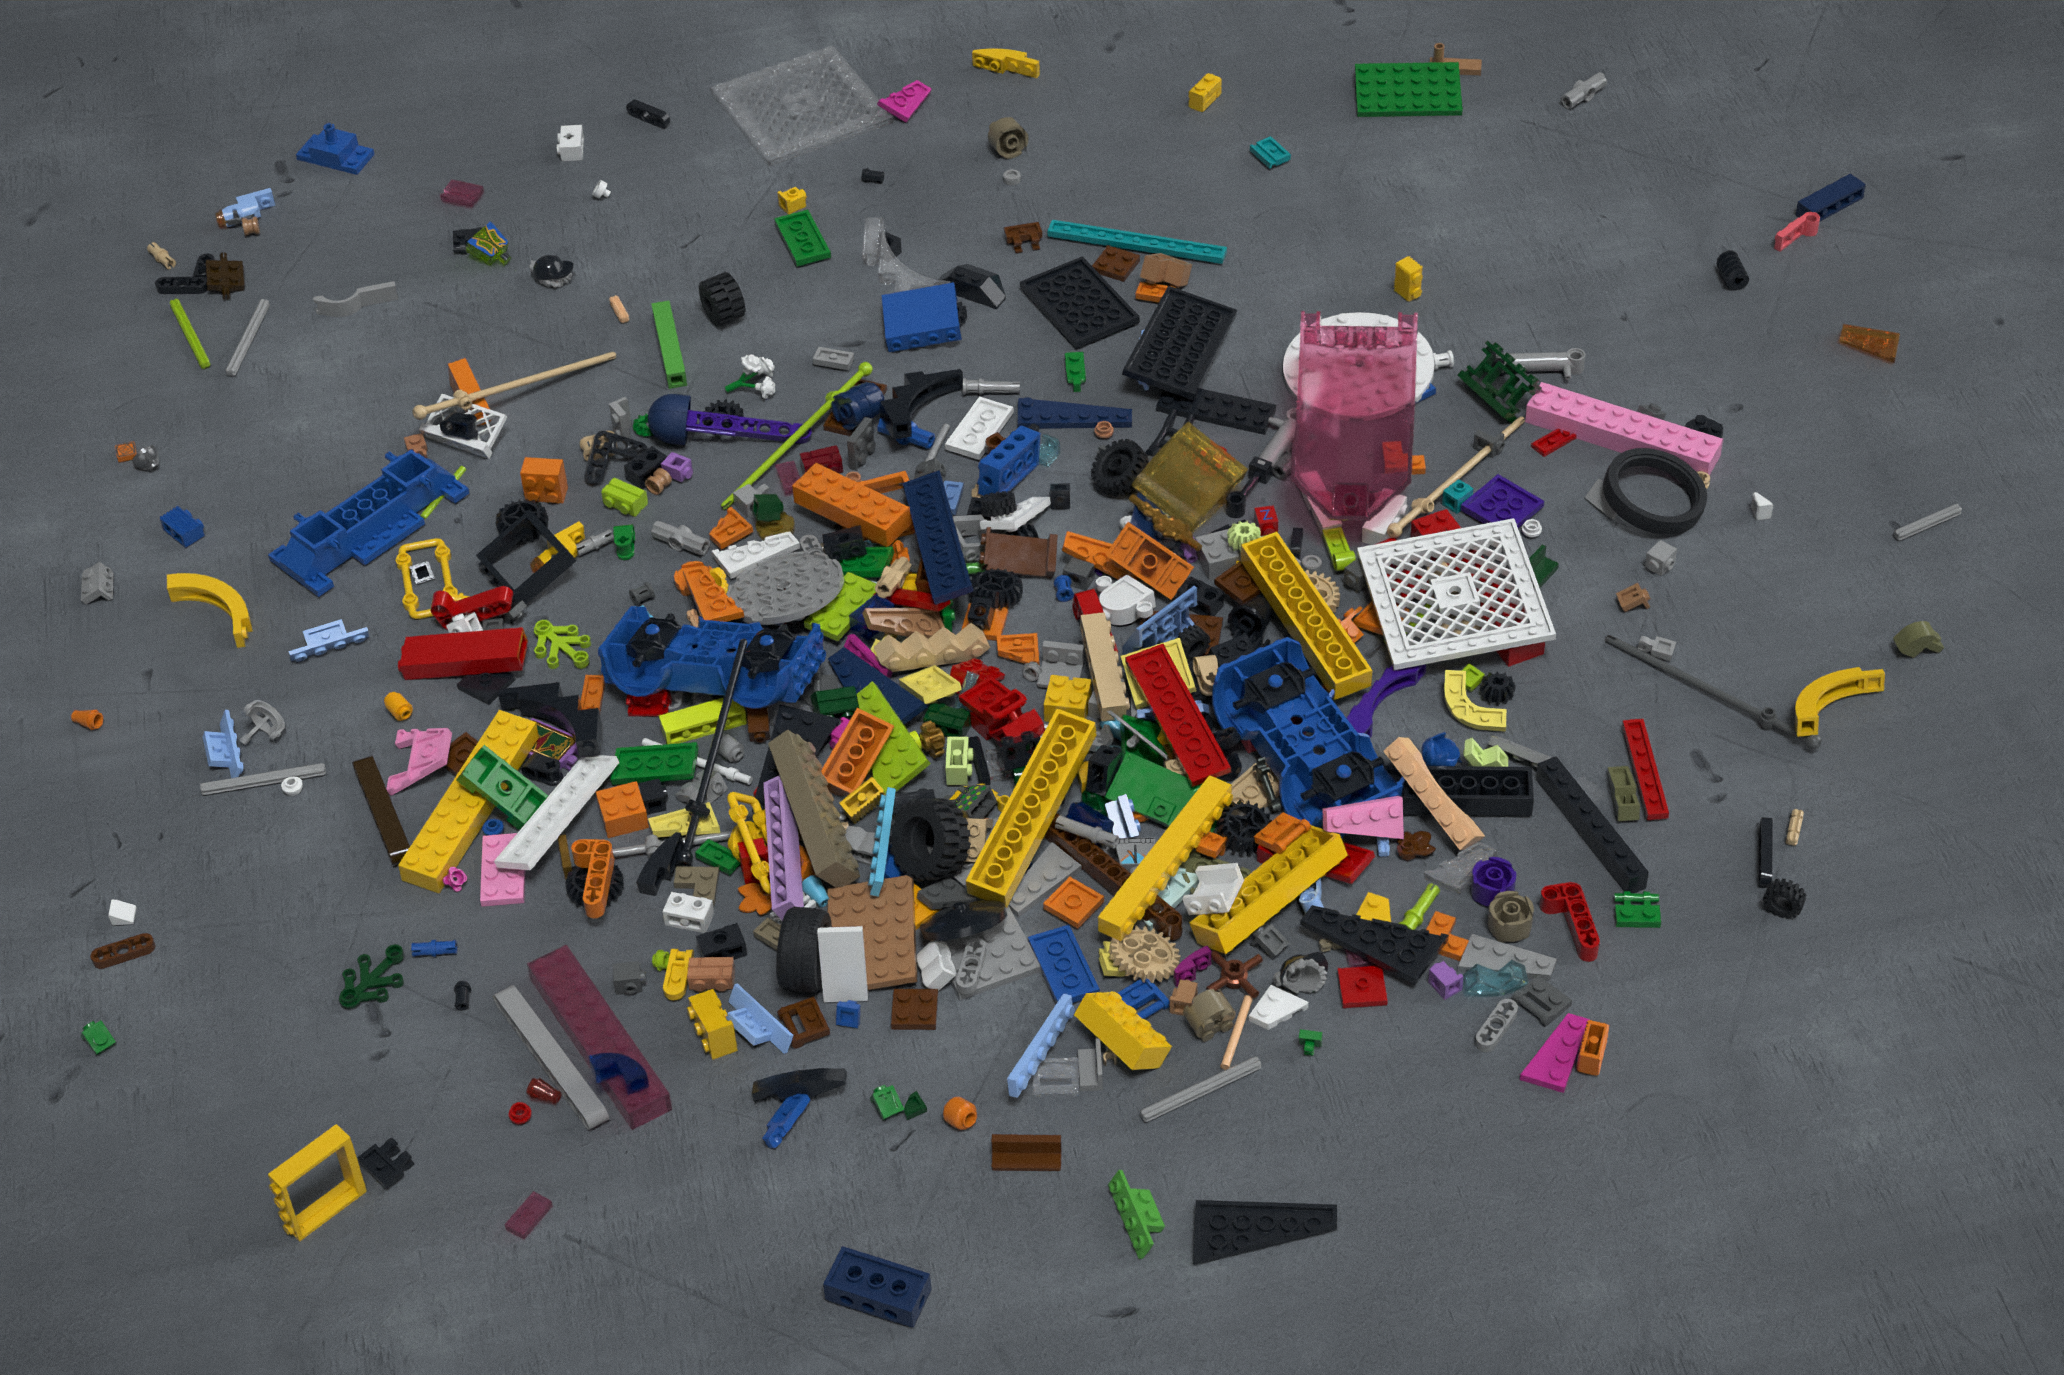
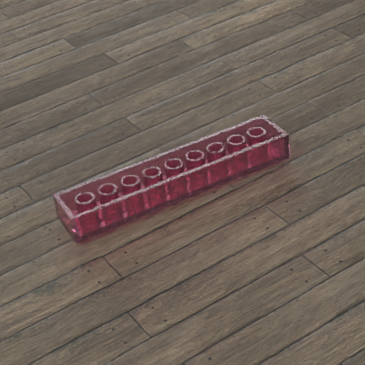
(595, 1031)

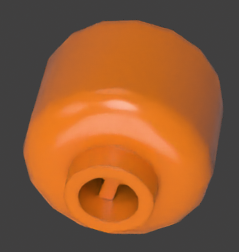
(960, 1113)

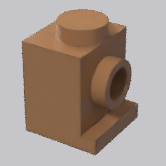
(1183, 996)

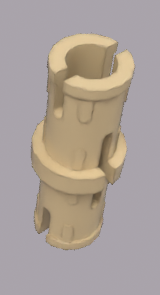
(161, 255)

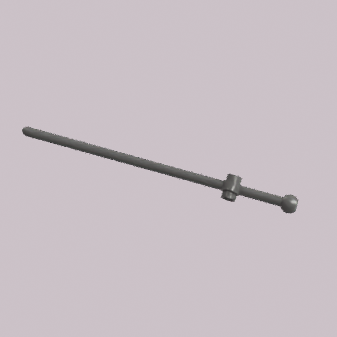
(1767, 717)

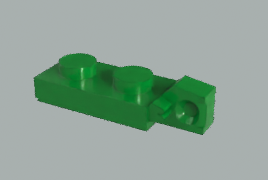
(1075, 369)

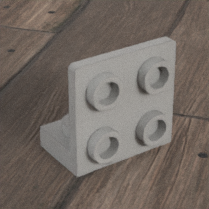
(1061, 660)

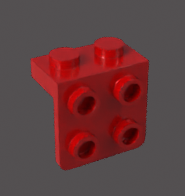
(975, 665)

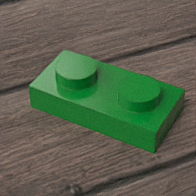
(717, 856)

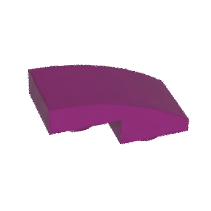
(1196, 961)

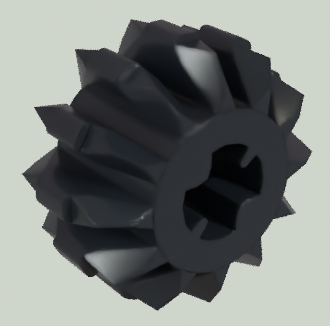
(1497, 688)

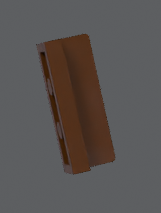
(1026, 1152)

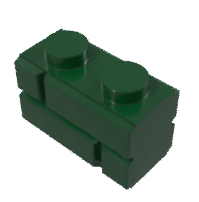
(835, 702)
(950, 720)

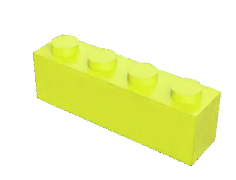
(699, 721)

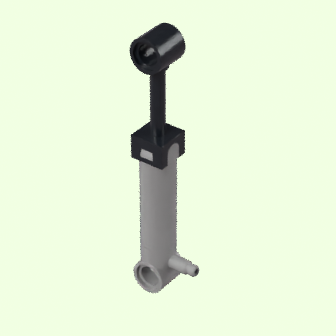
(1261, 467)

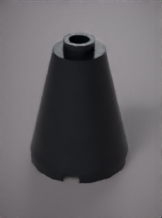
(1251, 616)

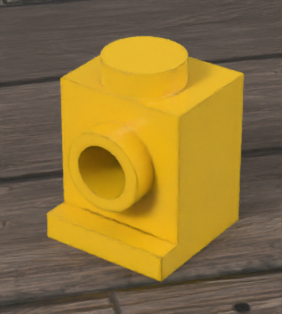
(792, 200)

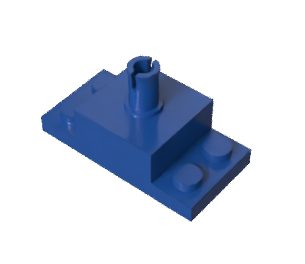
(335, 151)

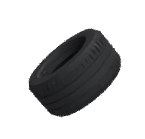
(798, 949)

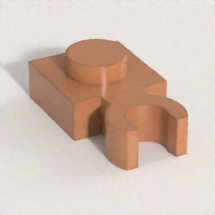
(417, 444)

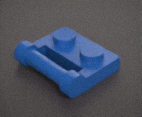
(1141, 993)

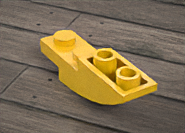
(1005, 59)

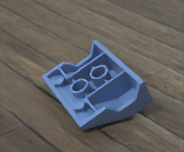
(1164, 624)

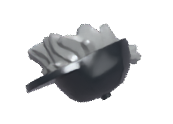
(551, 270)
(1303, 973)

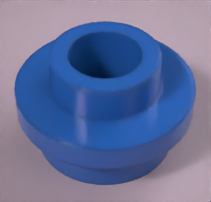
(493, 827)

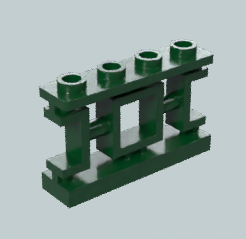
(1490, 393)

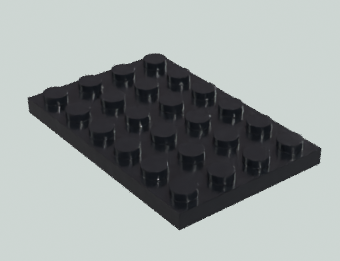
(1079, 302)

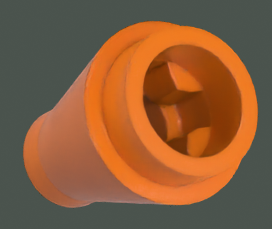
(89, 718)

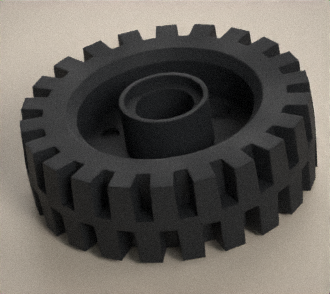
(1118, 467)

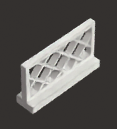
(470, 445)

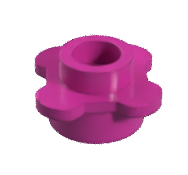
(455, 873)

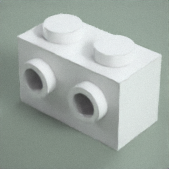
(688, 912)

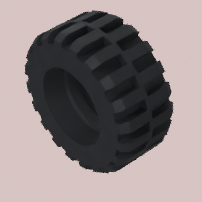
(950, 839)

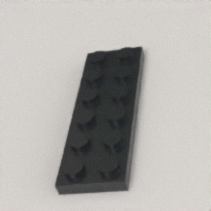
(1220, 409)

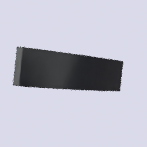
(801, 1081)

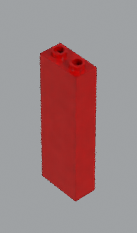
(463, 653)

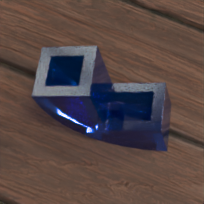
(613, 1064)

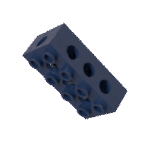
(877, 1286)

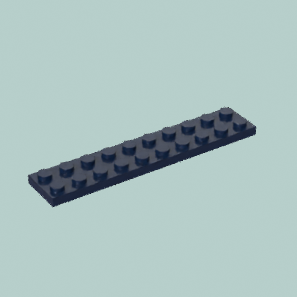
(937, 537)

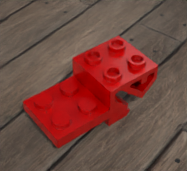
(1001, 709)

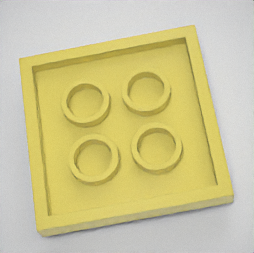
(1178, 656)

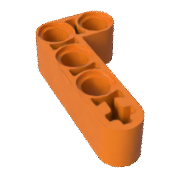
(599, 859)

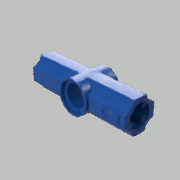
(919, 436)

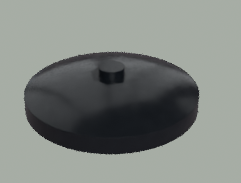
(963, 920)

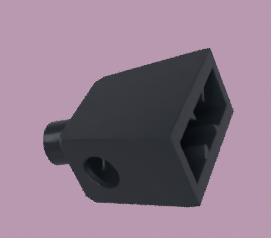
(1104, 764)

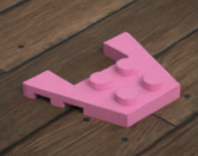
(427, 755)

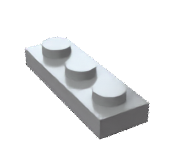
(1519, 752)

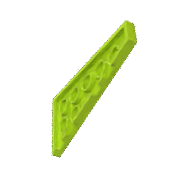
(900, 756)

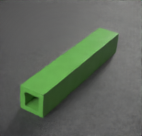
(669, 344)

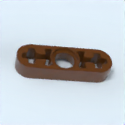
(109, 960)

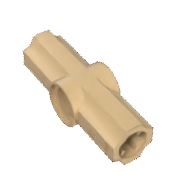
(893, 577)

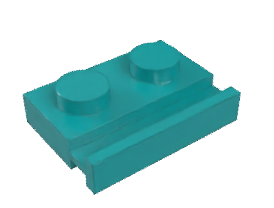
(1270, 152)

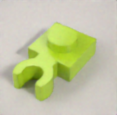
(1473, 677)

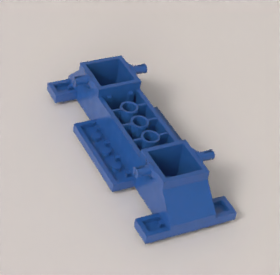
(365, 521)

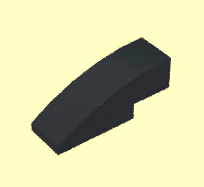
(660, 865)

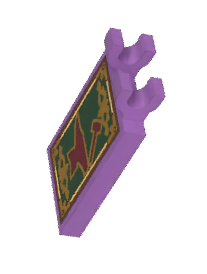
(555, 744)

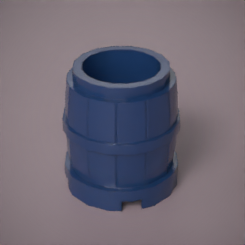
(856, 404)

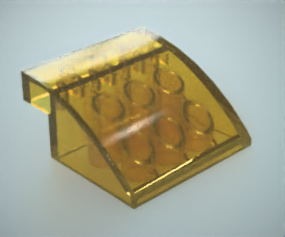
(1190, 477)

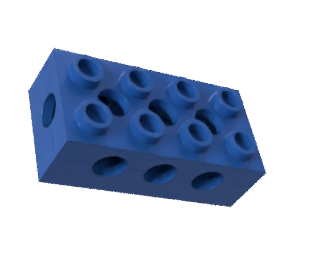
(1009, 461)

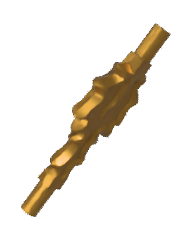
(1169, 527)

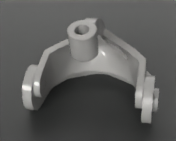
(261, 723)

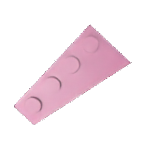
(1369, 818)

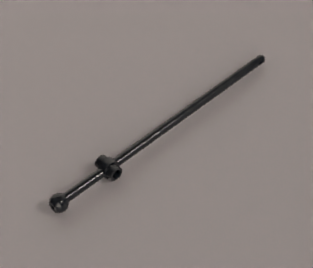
(697, 808)

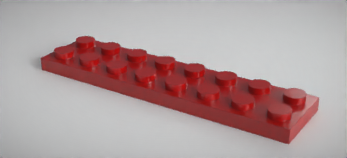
(1177, 714)

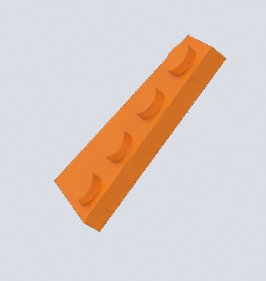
(709, 597)

